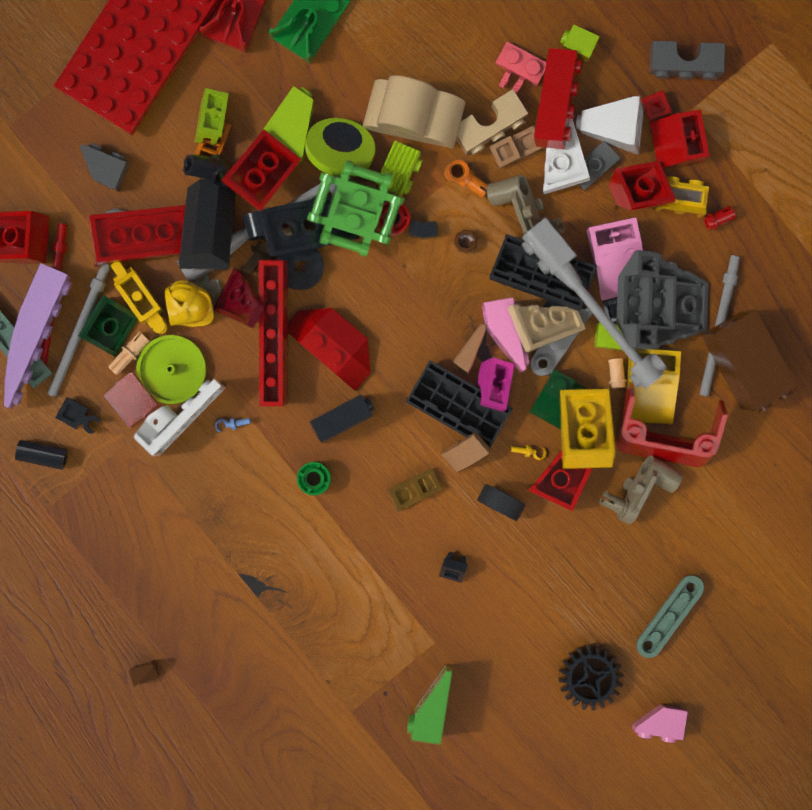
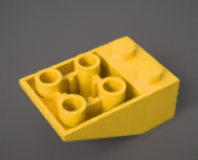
(658, 400)

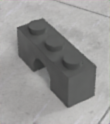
(666, 61)

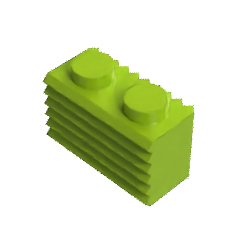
(401, 164)

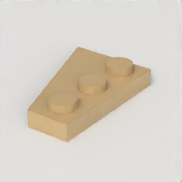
(544, 325)

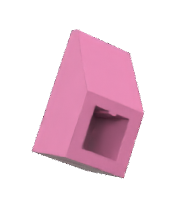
(664, 722)

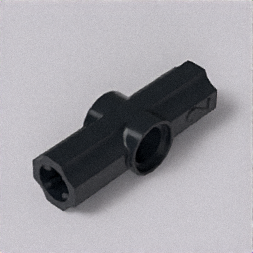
(209, 168)

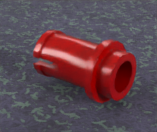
(718, 218)

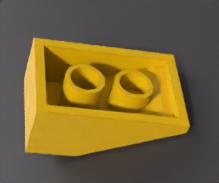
(586, 428)

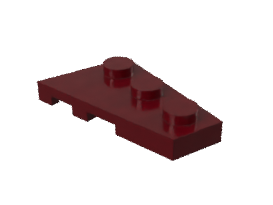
(239, 300)

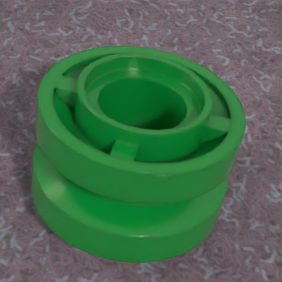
(303, 483)

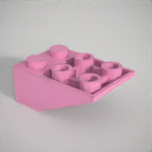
(610, 251)
(503, 331)

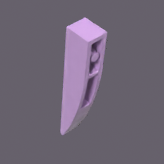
(32, 328)

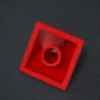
(641, 186)

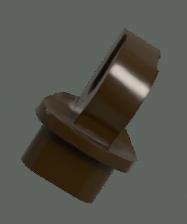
(260, 253)

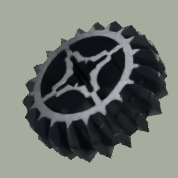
(580, 680)

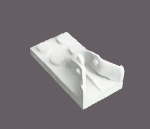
(170, 425)

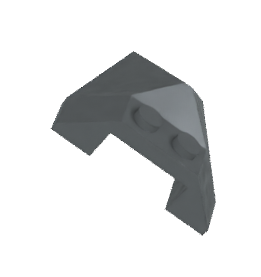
(659, 301)

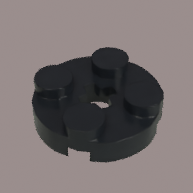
(313, 272)

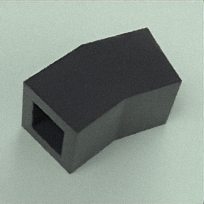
(423, 230)

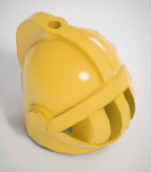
(188, 304)

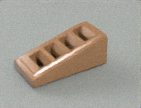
(466, 356)

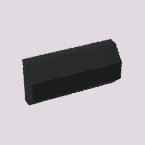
(207, 226)
(520, 271)
(456, 404)

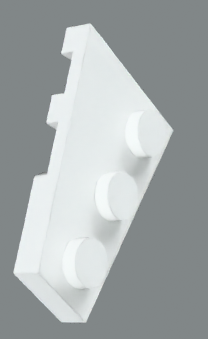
(565, 166)

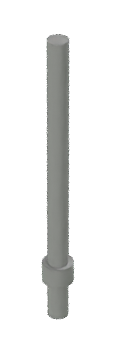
(729, 280)
(97, 286)

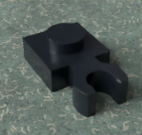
(74, 415)

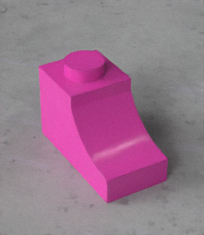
(495, 383)

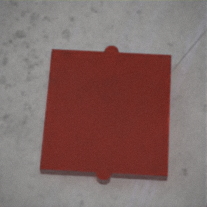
(130, 399)

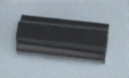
(41, 454)

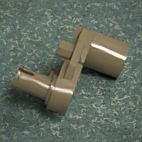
(526, 207)
(651, 472)

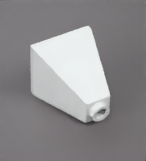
(615, 123)

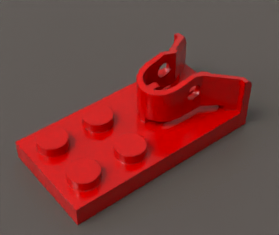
(233, 23)
(136, 234)

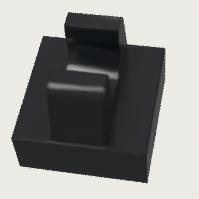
(453, 569)

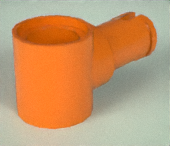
(466, 179)

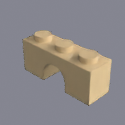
(509, 114)

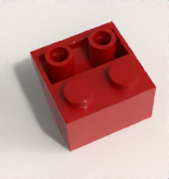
(680, 139)

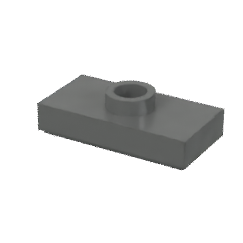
(599, 162)

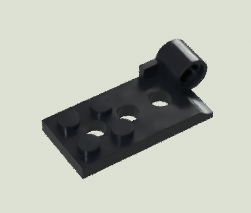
(268, 225)

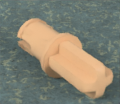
(129, 352)

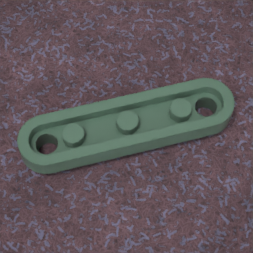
(669, 616)

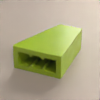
(293, 121)

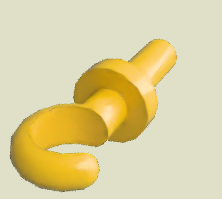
(528, 451)

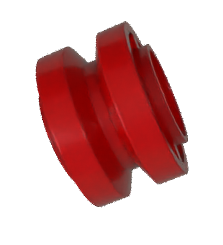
(402, 225)

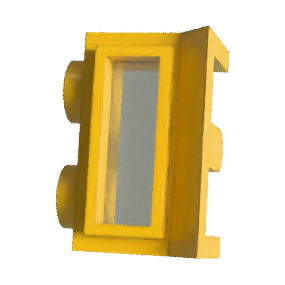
(689, 197)

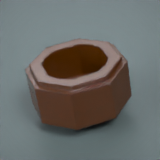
(465, 241)

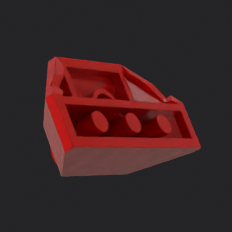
(333, 343)

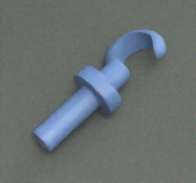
(233, 423)

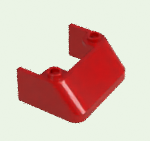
(636, 440)

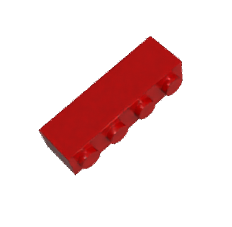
(556, 98)

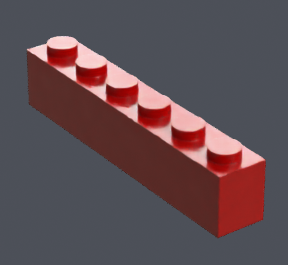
(273, 333)

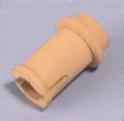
(617, 374)

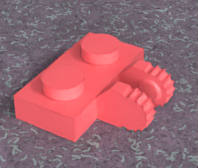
(520, 64)

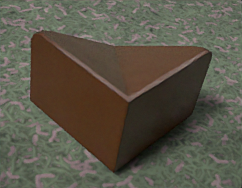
(144, 672)

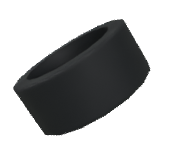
(501, 502)

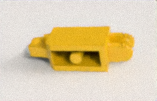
(139, 298)

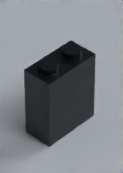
(342, 418)

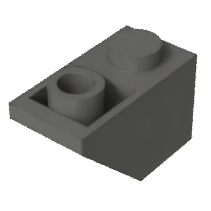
(105, 169)

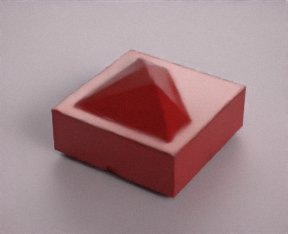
(656, 105)

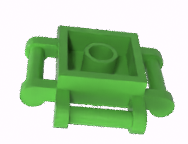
(355, 208)

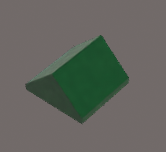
(108, 326)

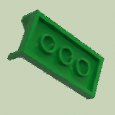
(308, 25)

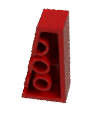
(561, 484)

